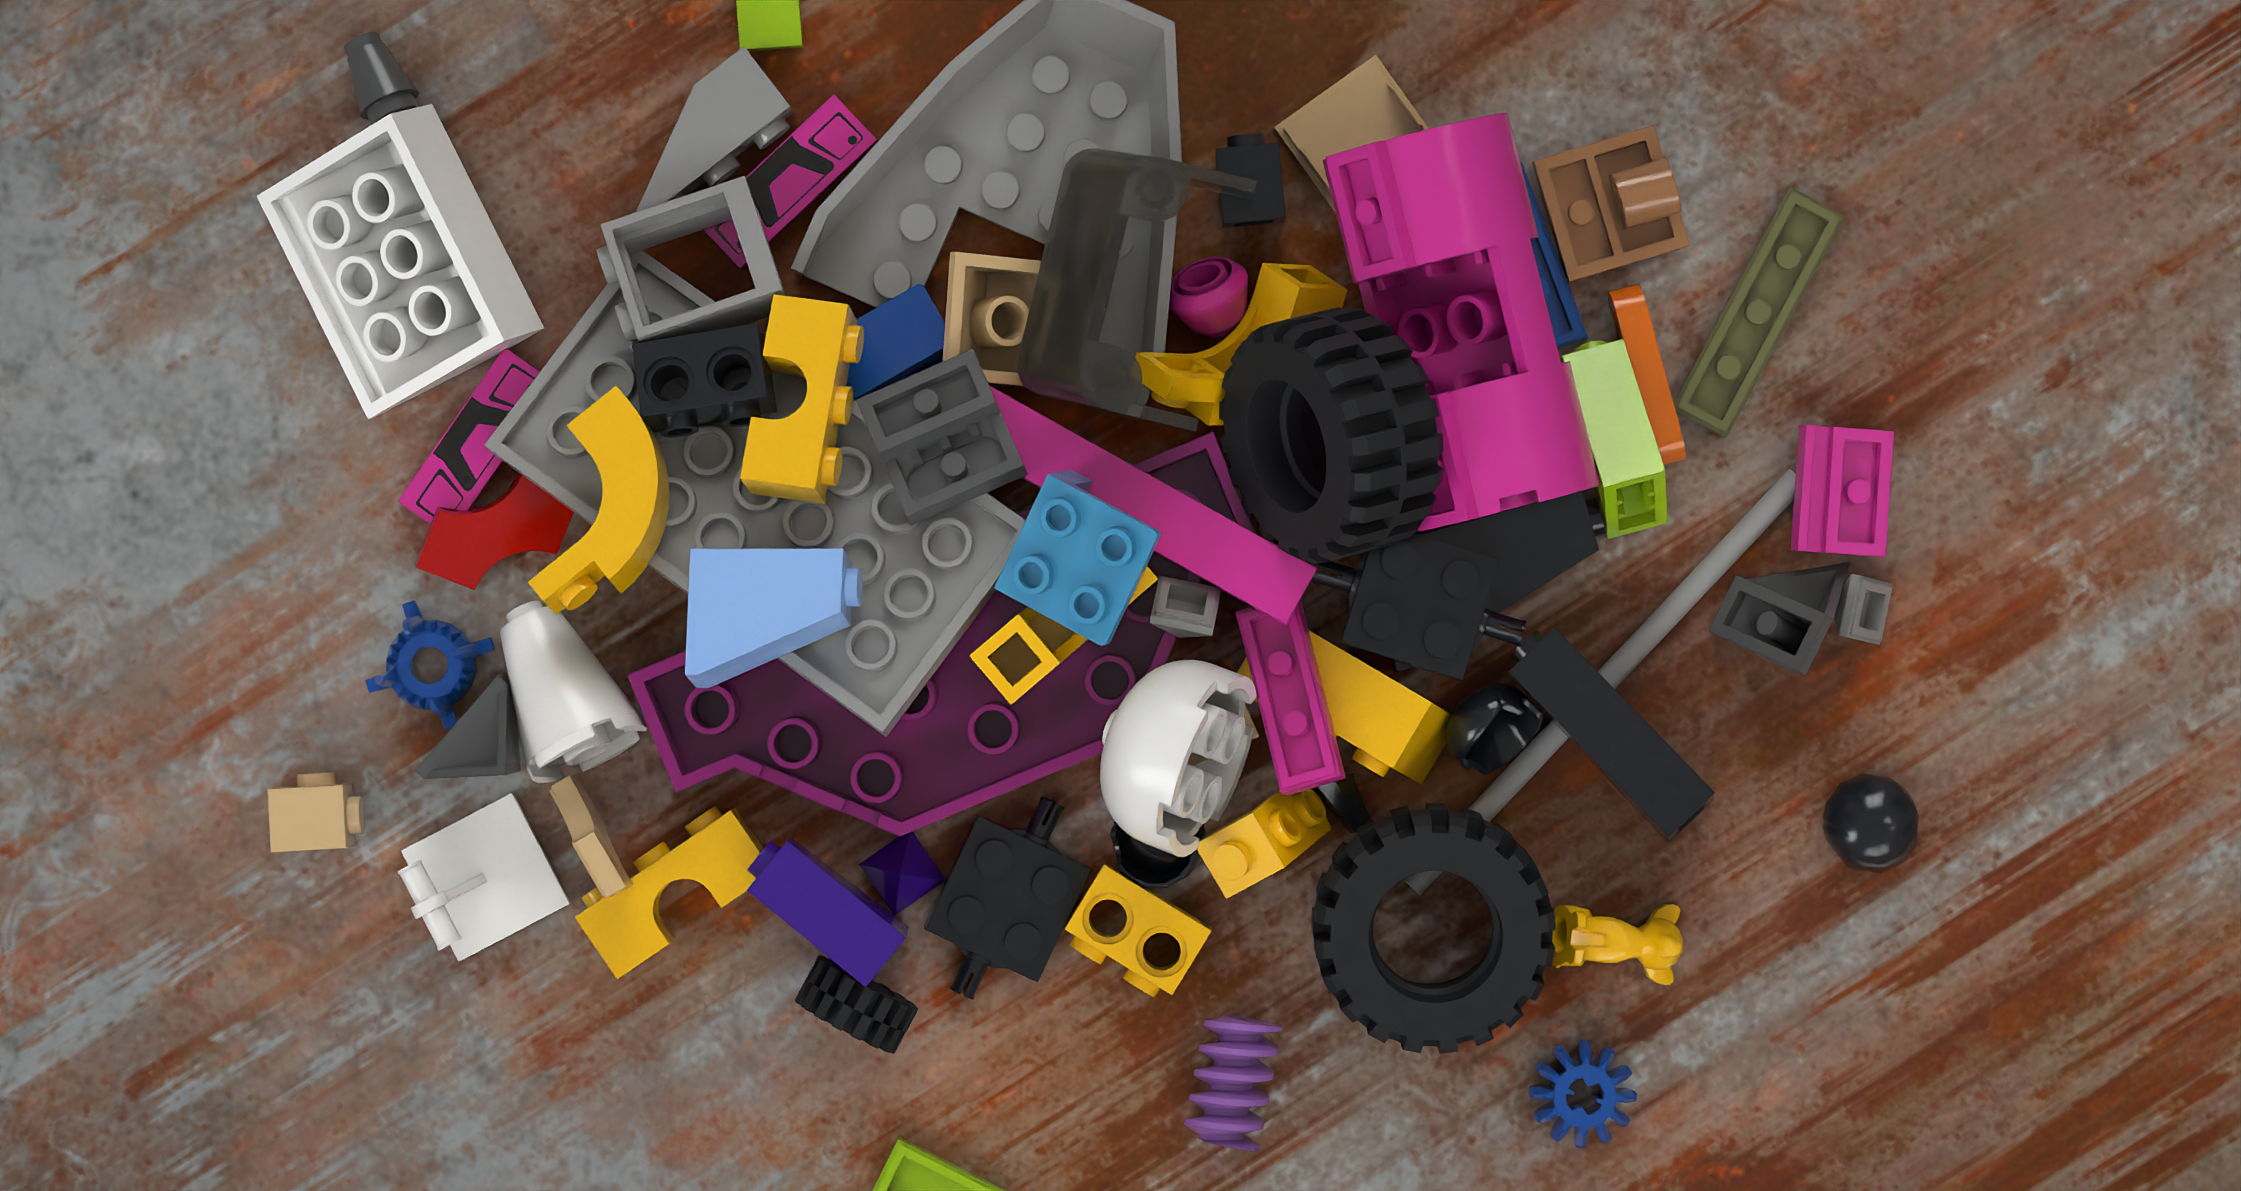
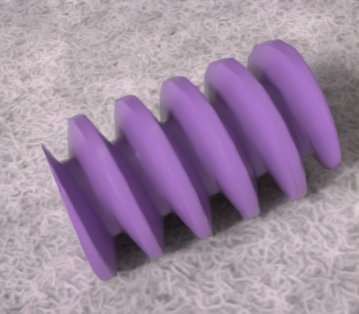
(1233, 1080)

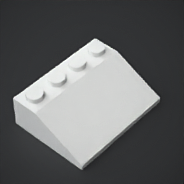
(399, 259)

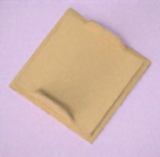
(1349, 114)

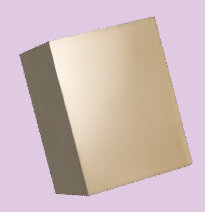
(989, 311)

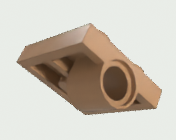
(1611, 203)

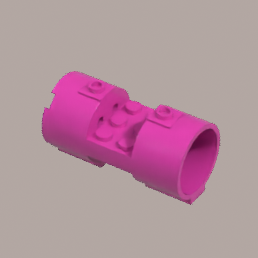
(1447, 259)

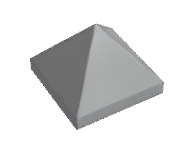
(1185, 607)
(1863, 609)

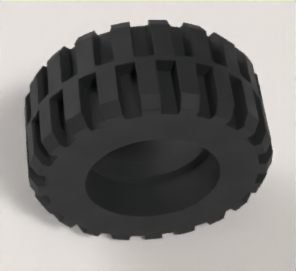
(1331, 434)
(1447, 1010)

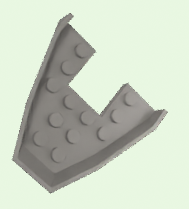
(996, 145)

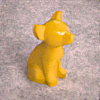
(1611, 940)

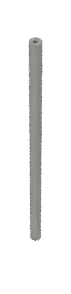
(1635, 649)

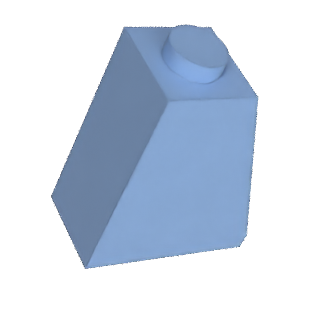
(762, 606)

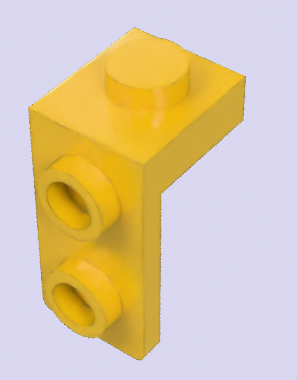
(1263, 840)

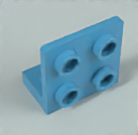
(1078, 558)

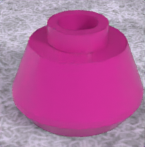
(1210, 296)

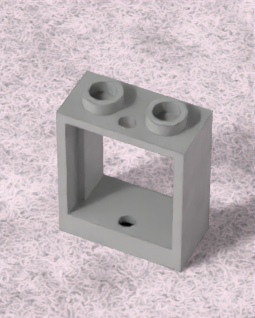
(677, 219)

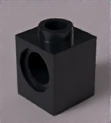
(1252, 159)

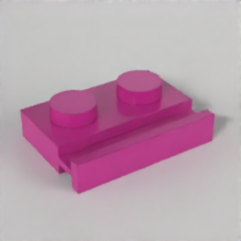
(1842, 490)

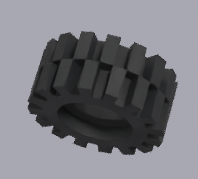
(863, 1012)

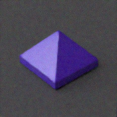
(902, 872)

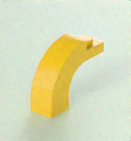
(1196, 379)
(630, 512)

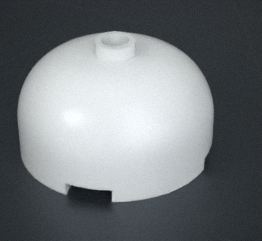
(1148, 748)

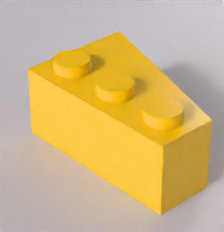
(1377, 714)

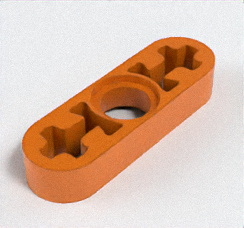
(1635, 327)

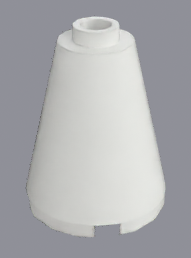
(563, 696)

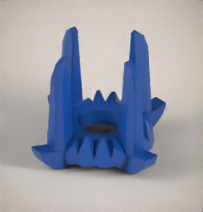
(460, 656)

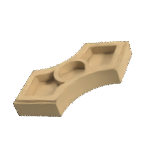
(590, 836)

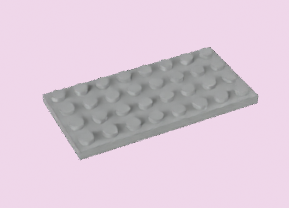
(917, 579)

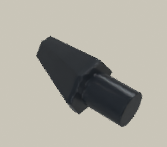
(1344, 802)

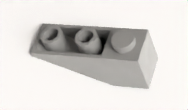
(719, 122)

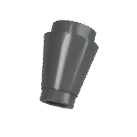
(378, 78)

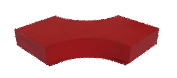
(469, 542)

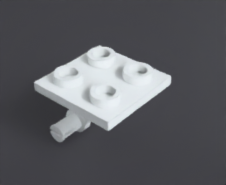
(481, 879)

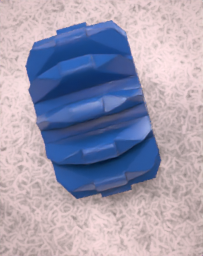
(1573, 1113)

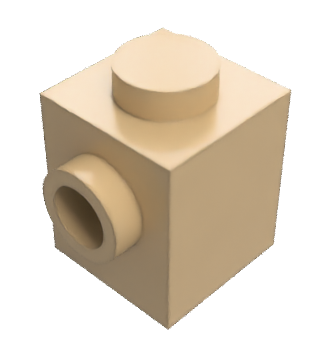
(314, 814)

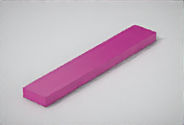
(1189, 530)

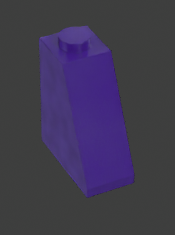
(826, 909)

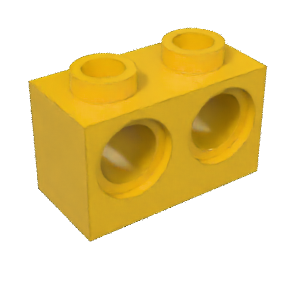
(1146, 916)

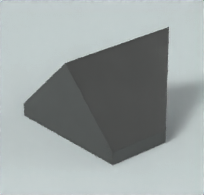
(1782, 614)
(481, 741)

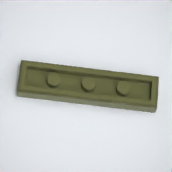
(1757, 312)

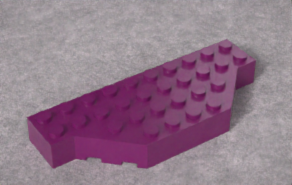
(959, 733)

